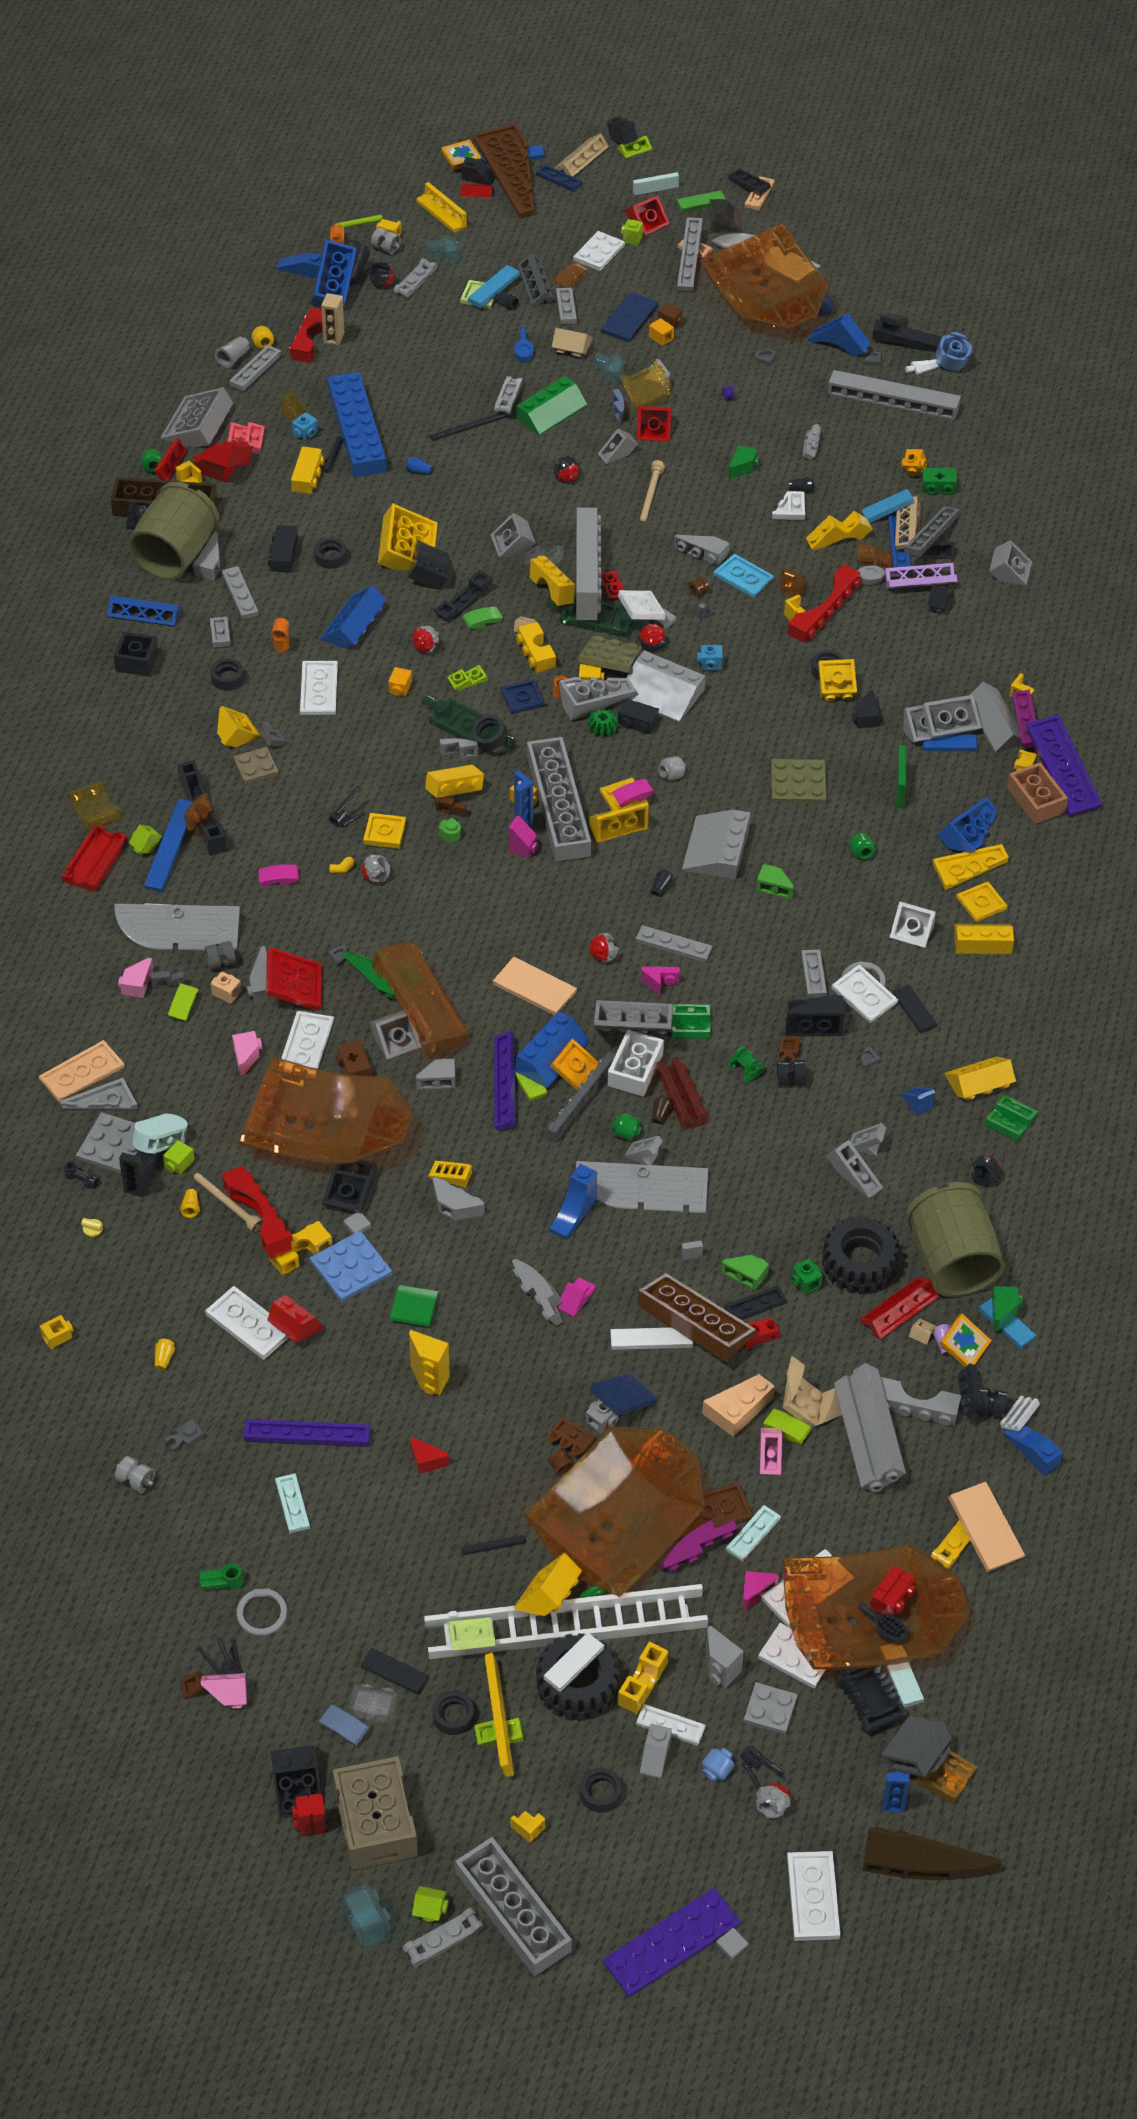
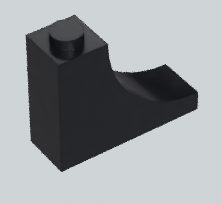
(138, 1171)

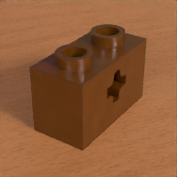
(353, 1059)

